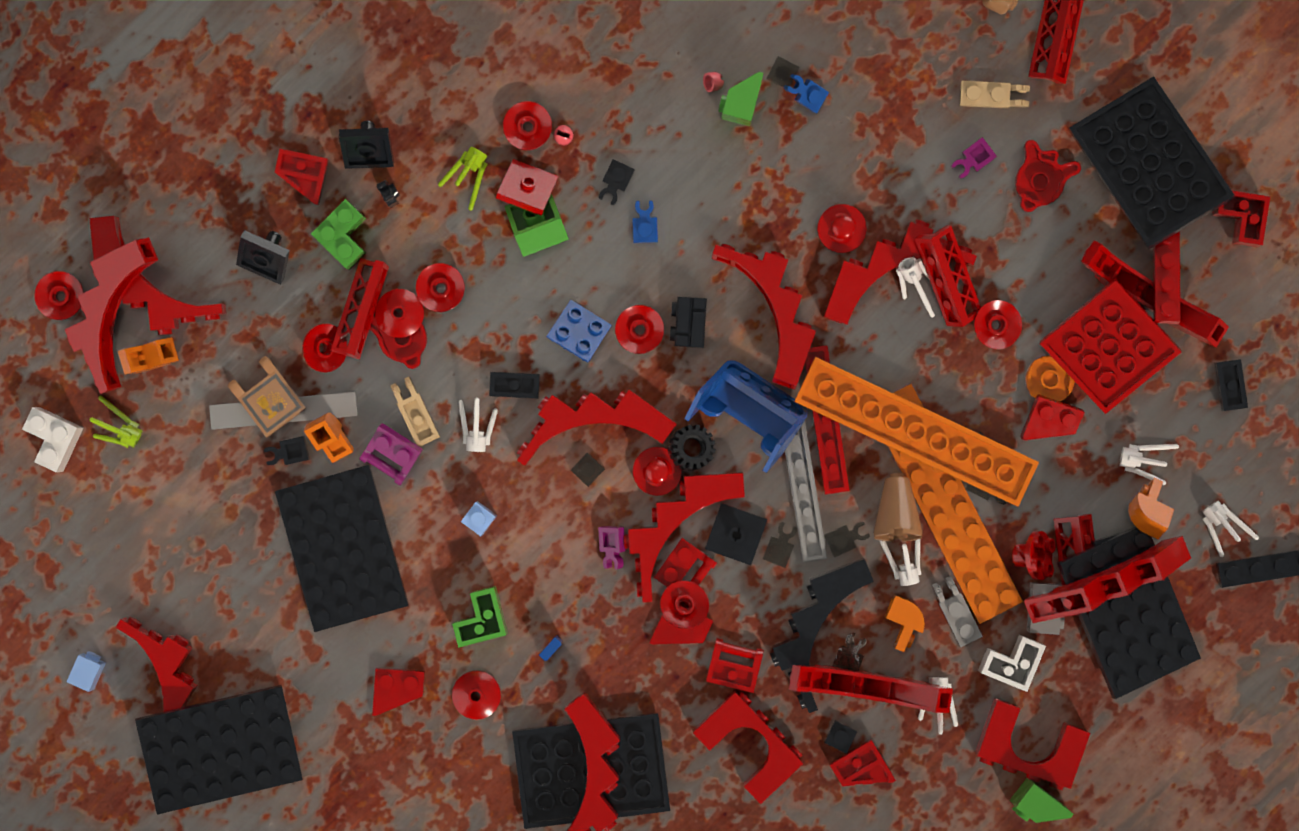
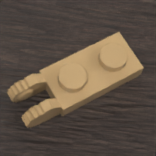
(991, 94)
(415, 414)

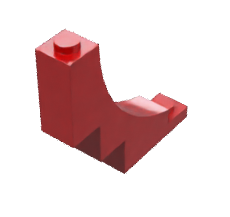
(1112, 583)

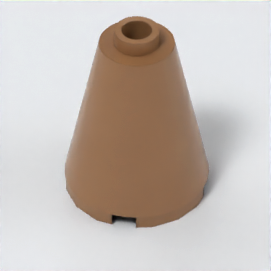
(897, 511)

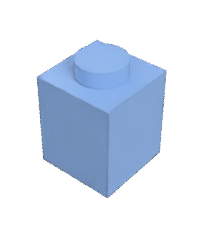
(479, 518)
(86, 671)

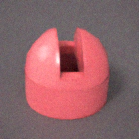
(712, 81)
(563, 140)

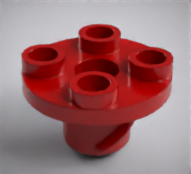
(841, 228)
(656, 471)
(1036, 555)

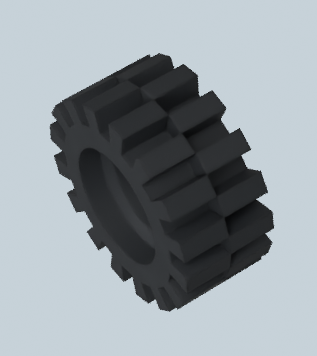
(679, 454)

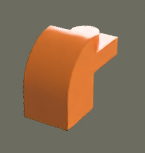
(148, 356)
(327, 435)
(1148, 513)
(909, 616)

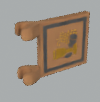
(270, 401)

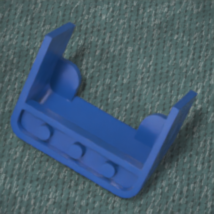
(754, 404)

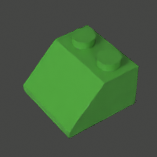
(741, 100)
(536, 231)
(1038, 805)

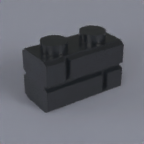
(690, 322)

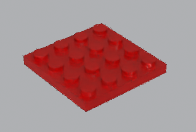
(1110, 346)

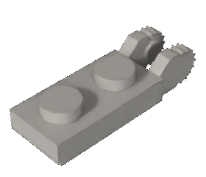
(957, 614)

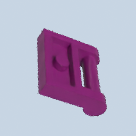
(393, 447)

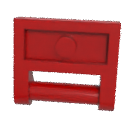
(681, 561)
(731, 673)

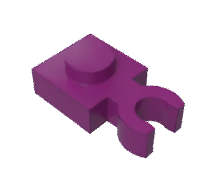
(976, 156)
(612, 542)

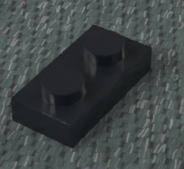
(514, 385)
(1231, 385)

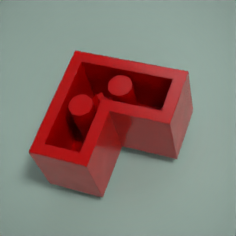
(1250, 215)

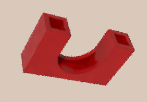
(737, 713)
(1057, 768)

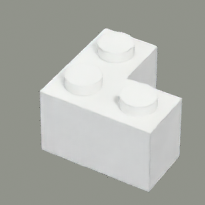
(58, 435)
(1018, 668)

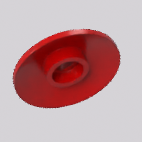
(523, 113)
(427, 287)
(47, 292)
(412, 313)
(636, 316)
(1009, 324)
(325, 360)
(689, 594)
(476, 682)

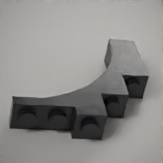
(829, 591)

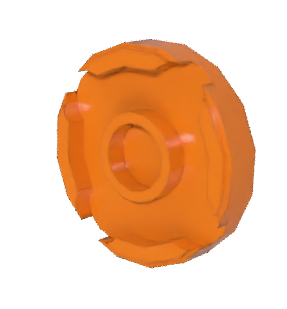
(1048, 379)

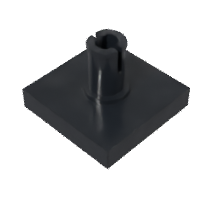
(366, 147)
(263, 255)
(736, 534)

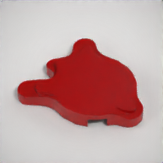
(1041, 177)
(404, 350)

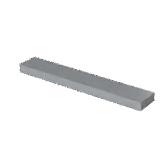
(235, 415)
(805, 498)

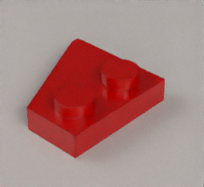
(302, 172)
(1051, 419)
(668, 634)
(396, 688)
(862, 766)

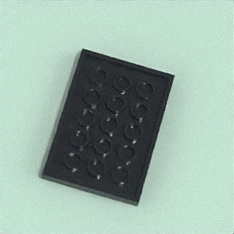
(1151, 163)
(342, 548)
(1135, 634)
(218, 749)
(554, 771)

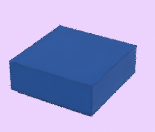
(549, 650)

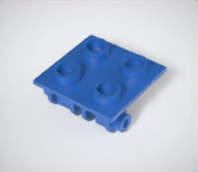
(579, 331)

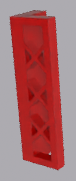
(1063, 35)
(944, 280)
(365, 309)
(1080, 538)

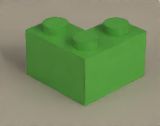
(336, 231)
(487, 623)

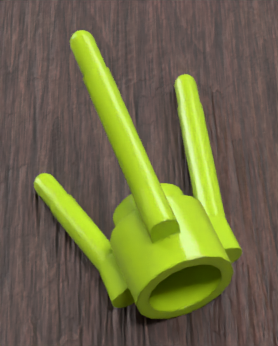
(472, 160)
(128, 435)

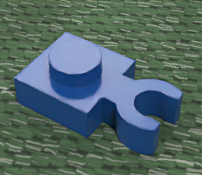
(809, 93)
(645, 227)

